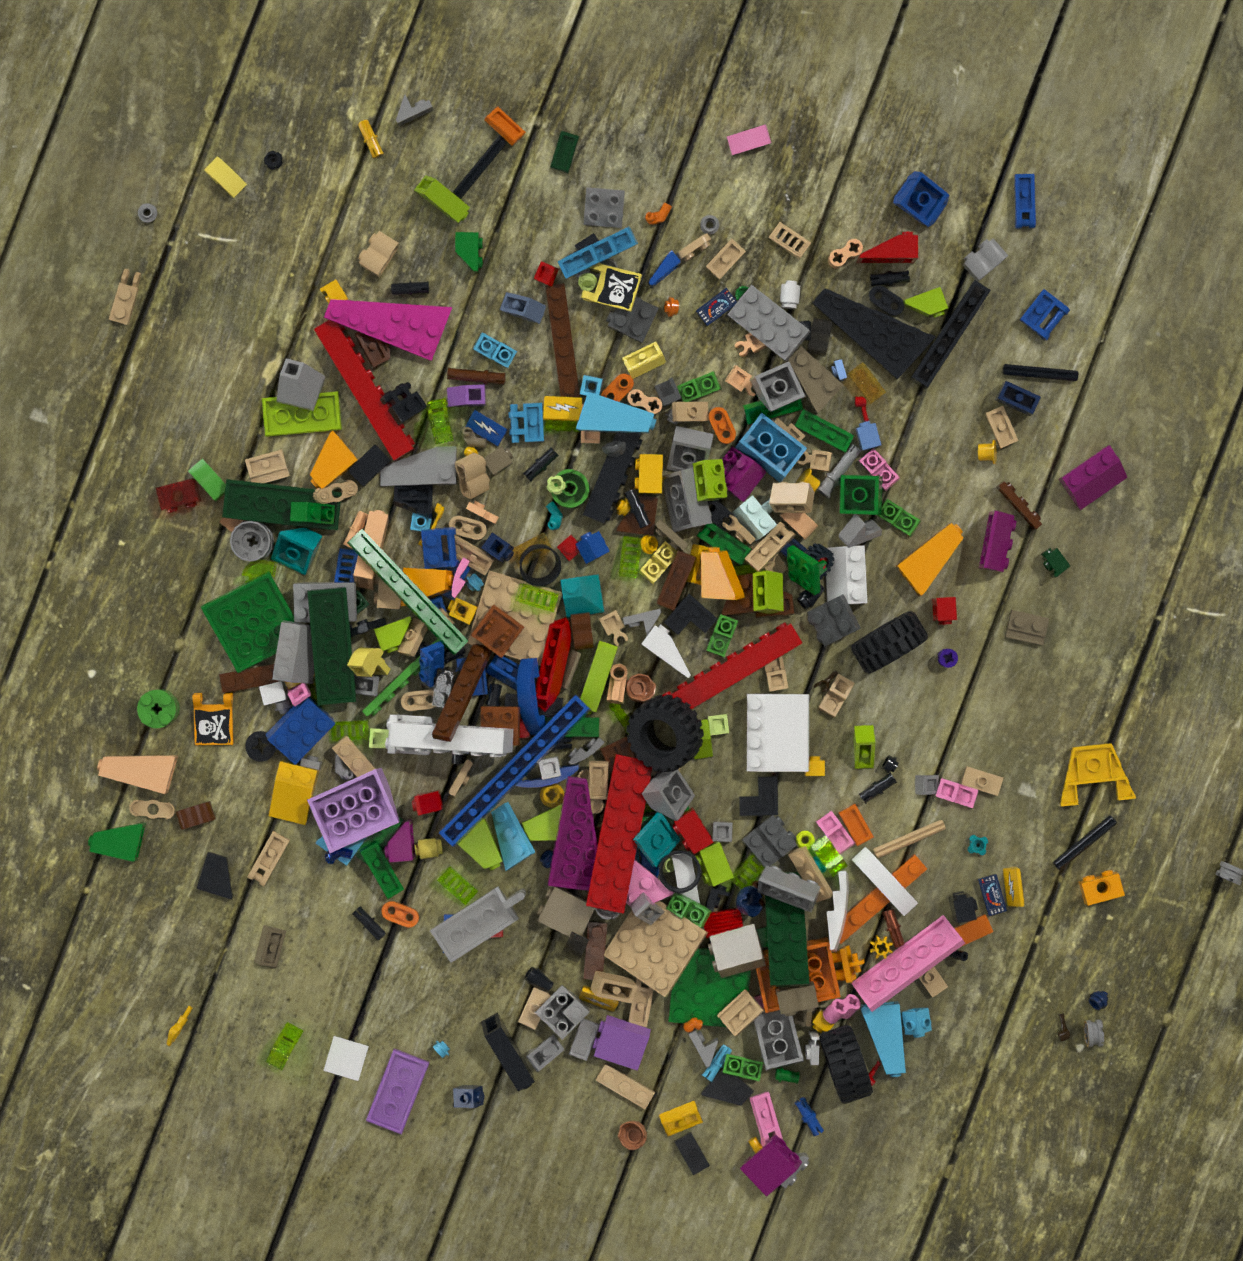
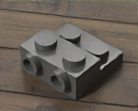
(633, 323)
(833, 620)
(770, 841)

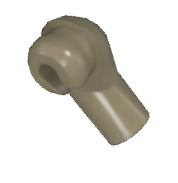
(471, 439)

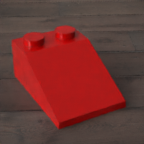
(895, 250)

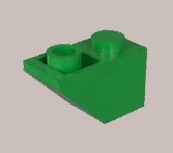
(467, 248)
(312, 513)

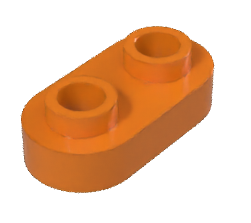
(616, 389)
(723, 425)
(400, 914)

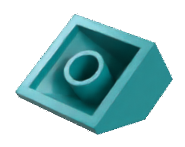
(296, 548)
(582, 595)

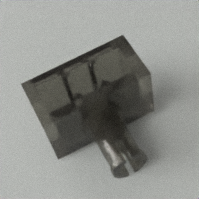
(443, 685)

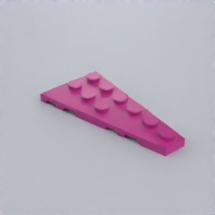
(400, 325)

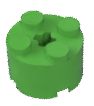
(579, 494)
(150, 716)

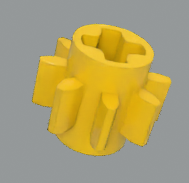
(882, 952)

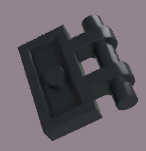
(406, 408)

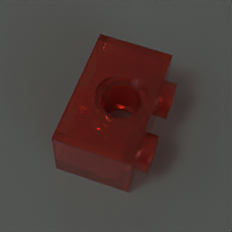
(167, 493)

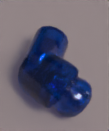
(343, 852)

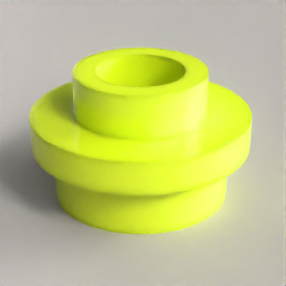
(800, 835)

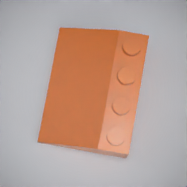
(820, 969)

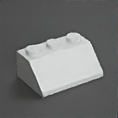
(847, 574)

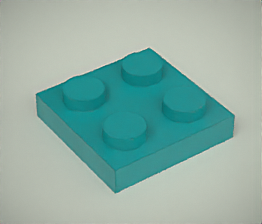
(656, 839)

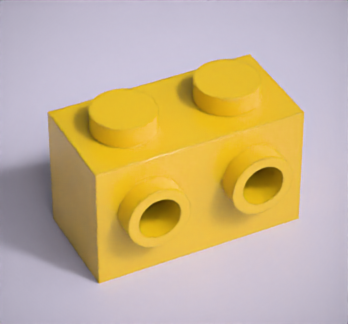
(650, 473)

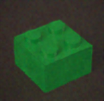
(861, 494)

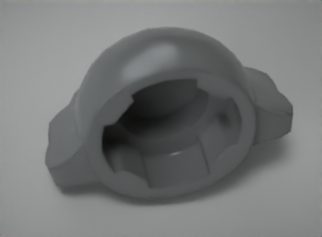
(614, 448)

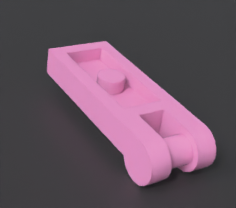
(765, 1116)

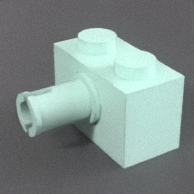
(755, 517)

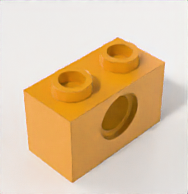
(1112, 890)

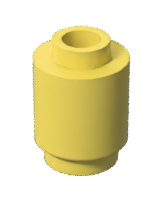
(429, 848)

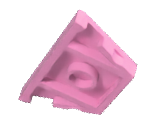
(644, 881)

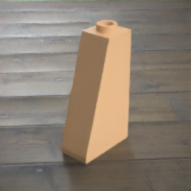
(376, 528)
(144, 771)

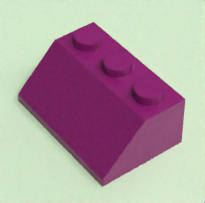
(1093, 477)
(997, 541)

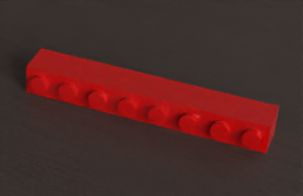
(363, 388)
(738, 666)

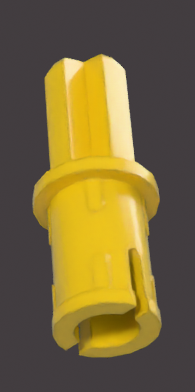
(370, 138)

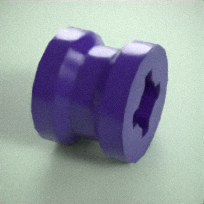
(944, 656)

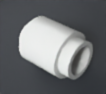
(790, 295)

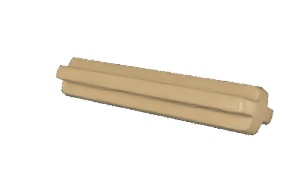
(910, 838)

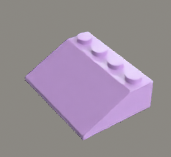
(354, 810)

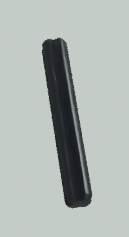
(479, 167)
(1040, 372)
(1085, 842)

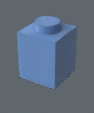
(868, 436)

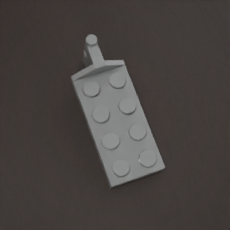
(476, 922)

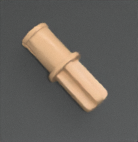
(357, 525)

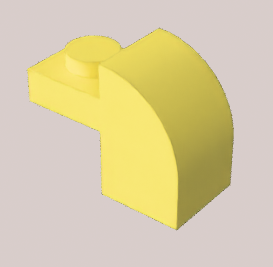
(368, 662)

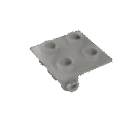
(604, 207)

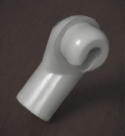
(342, 770)

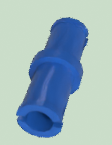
(809, 1116)

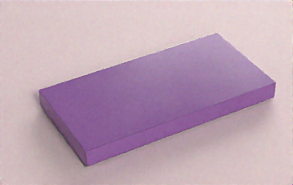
(397, 1091)

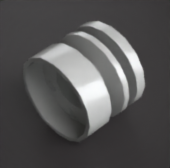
(242, 547)

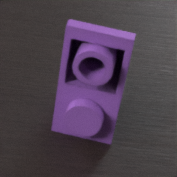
(466, 396)

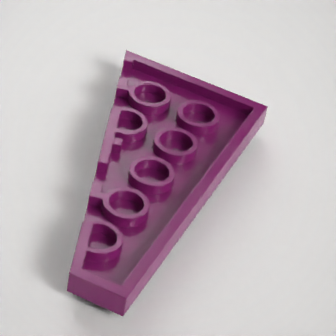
(575, 839)

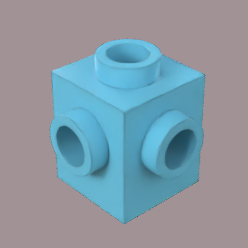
(916, 1022)

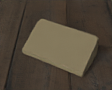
(571, 665)
(269, 946)

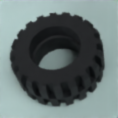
(889, 642)
(679, 718)
(846, 1064)

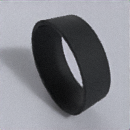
(544, 580)
(674, 889)

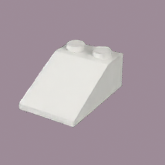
(663, 646)

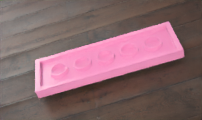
(908, 963)

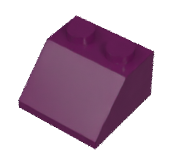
(402, 844)

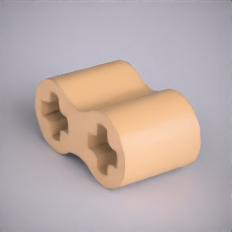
(845, 253)
(644, 401)
(800, 523)

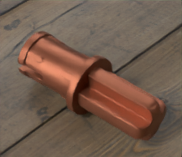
(893, 928)

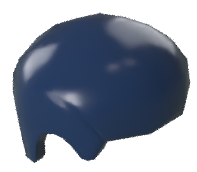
(748, 901)

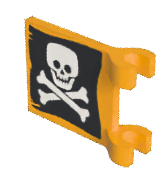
(213, 721)

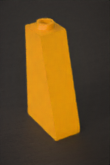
(927, 561)

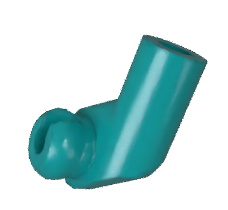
(556, 516)

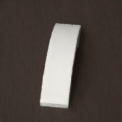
(884, 881)

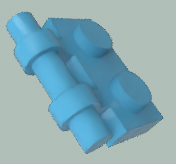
(533, 422)

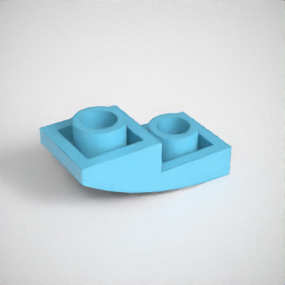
(494, 350)

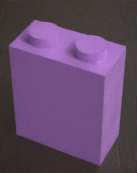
(621, 1042)

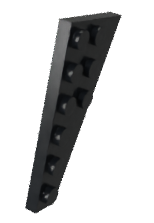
(879, 335)

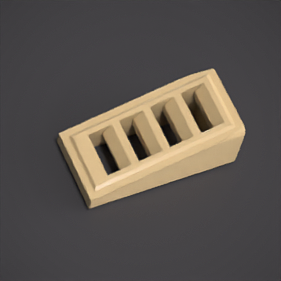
(791, 250)

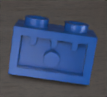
(431, 659)

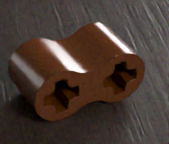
(582, 631)
(195, 815)

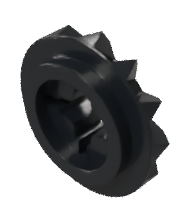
(256, 754)

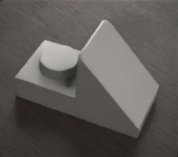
(408, 114)
(858, 531)
(649, 619)
(366, 685)
(645, 909)
(706, 1050)
(544, 1053)

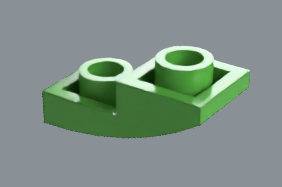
(699, 387)
(208, 479)
(899, 518)
(722, 635)
(688, 908)
(742, 1067)

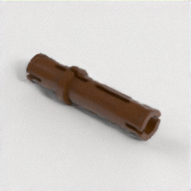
(476, 376)

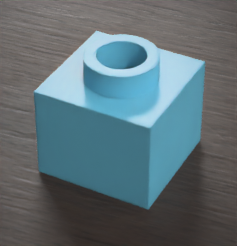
(585, 382)
(416, 527)

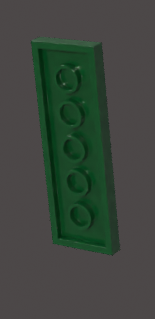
(270, 503)
(331, 645)
(786, 943)

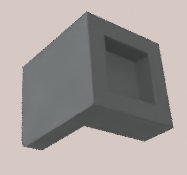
(668, 392)

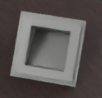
(926, 784)

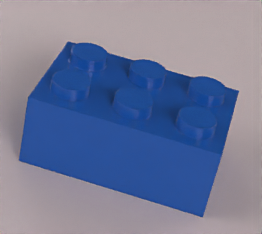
(300, 729)

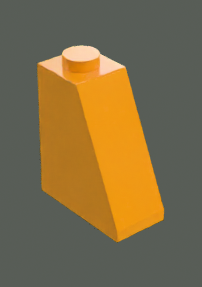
(332, 462)
(719, 576)
(430, 581)

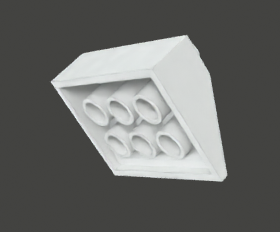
(778, 732)

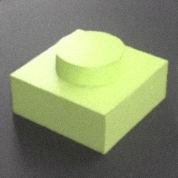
(718, 724)
(378, 738)

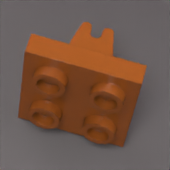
(497, 631)
(502, 718)

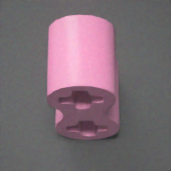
(841, 1008)

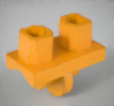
(850, 963)

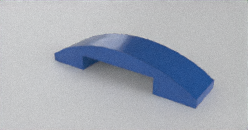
(527, 697)
(538, 782)

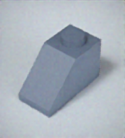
(523, 307)

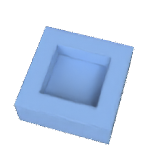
(838, 370)

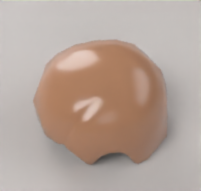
(640, 688)
(632, 1135)

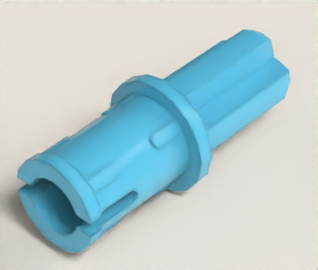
(717, 1063)

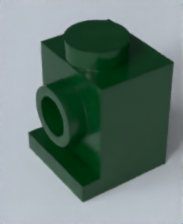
(1054, 561)

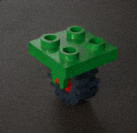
(809, 566)

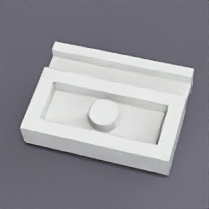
(812, 1049)

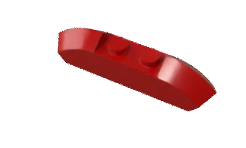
(553, 663)

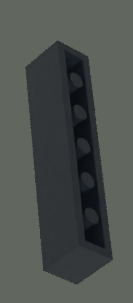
(950, 334)
(610, 479)

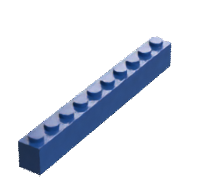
(515, 771)

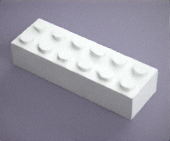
(466, 739)

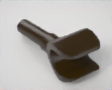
(825, 683)
(1064, 1033)

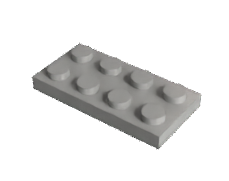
(769, 323)

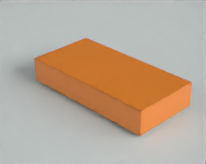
(505, 126)
(856, 824)
(974, 929)

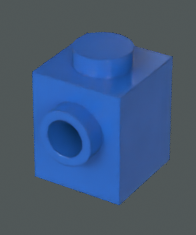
(592, 546)

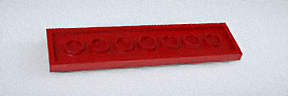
(619, 827)

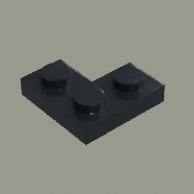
(689, 611)
(765, 803)

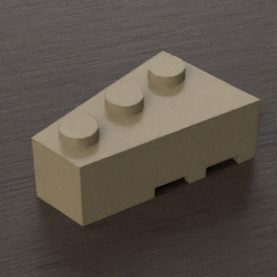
(814, 379)

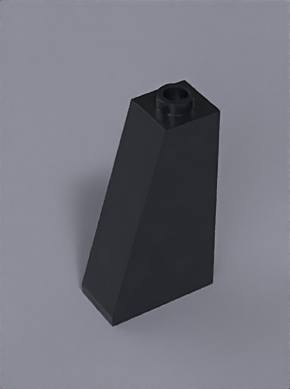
(507, 1052)

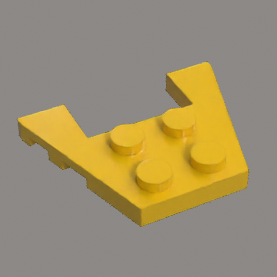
(1094, 765)

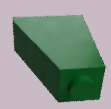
(118, 842)

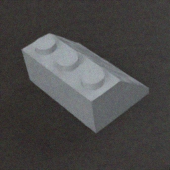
(682, 501)
(294, 653)
(788, 888)

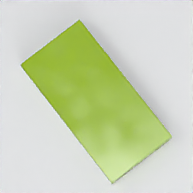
(289, 420)

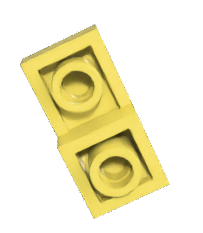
(225, 177)
(658, 562)

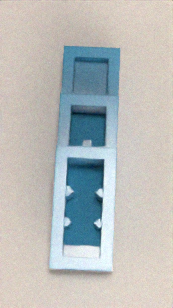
(597, 252)

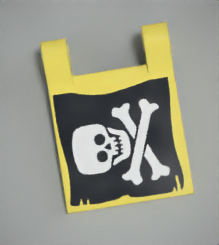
(614, 288)

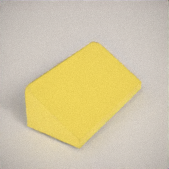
(644, 360)

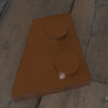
(629, 523)
(742, 605)

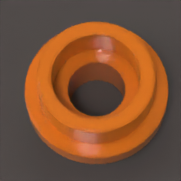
(671, 307)

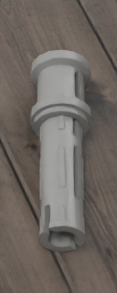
(833, 479)

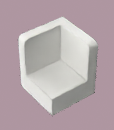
(273, 693)
(550, 767)

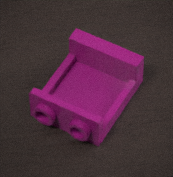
(771, 1165)

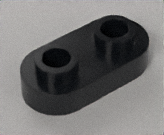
(886, 300)
(719, 513)

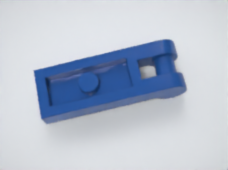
(1024, 200)

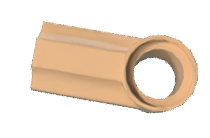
(617, 685)

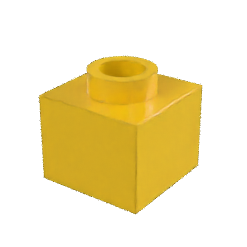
(816, 766)
(820, 1023)

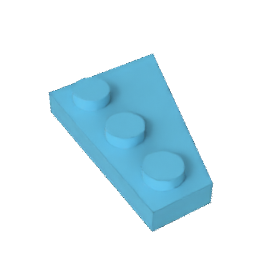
(511, 836)

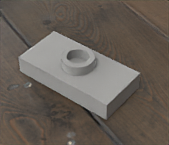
(584, 1039)

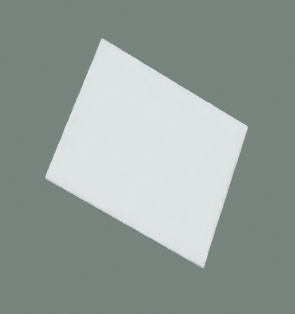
(346, 1058)

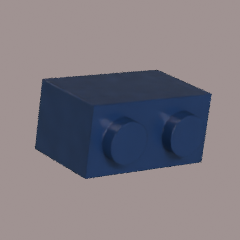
(1017, 398)

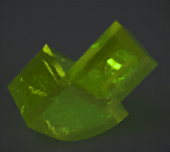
(440, 421)
(258, 568)
(828, 855)
(284, 1046)

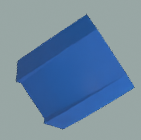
(921, 198)

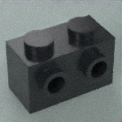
(963, 907)

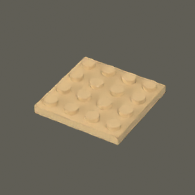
(502, 592)
(656, 951)

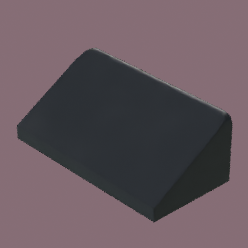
(369, 465)

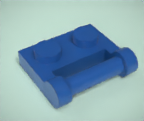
(1038, 312)
(433, 548)

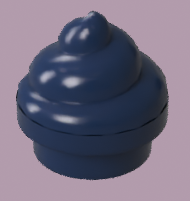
(546, 858)
(1098, 1000)

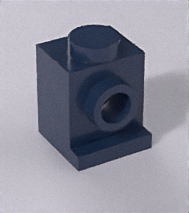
(493, 545)

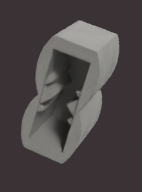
(985, 259)

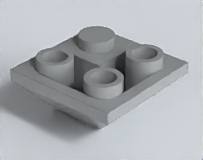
(299, 385)
(562, 1011)

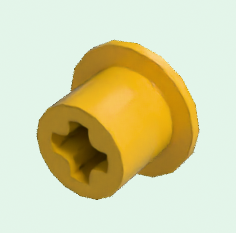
(987, 452)
(807, 477)
(552, 795)

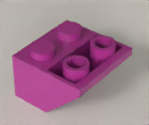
(741, 473)

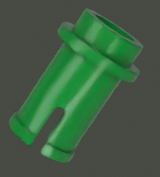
(787, 1076)

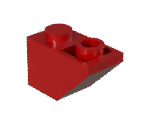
(427, 802)

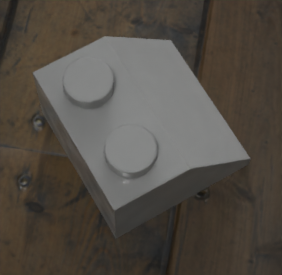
(777, 387)
(688, 447)
(668, 794)

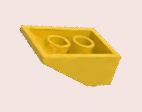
(291, 791)

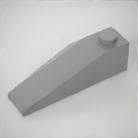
(425, 468)

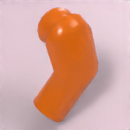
(660, 216)
(691, 1024)

